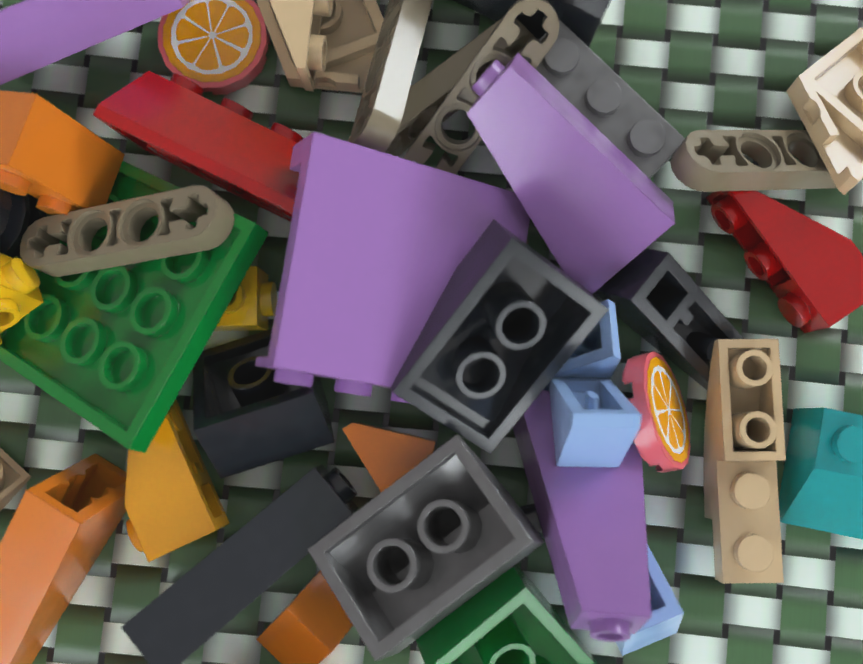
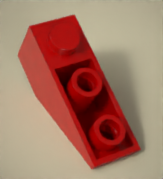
(803, 262)

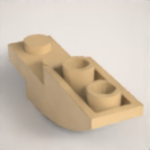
(740, 459)

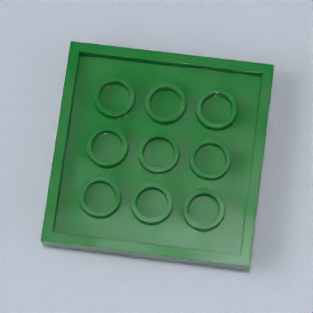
(129, 334)

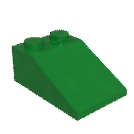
(504, 626)

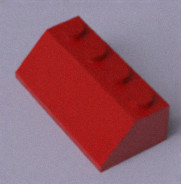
(207, 138)

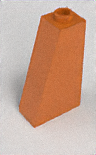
(51, 550)

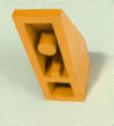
(170, 491)

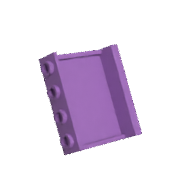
(371, 260)

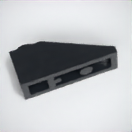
(668, 311)

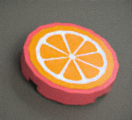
(215, 43)
(664, 421)

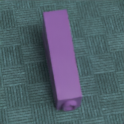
(49, 30)
(567, 174)
(591, 530)

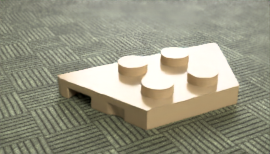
(350, 44)
(831, 109)

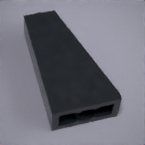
(241, 568)

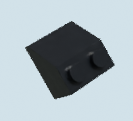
(247, 416)

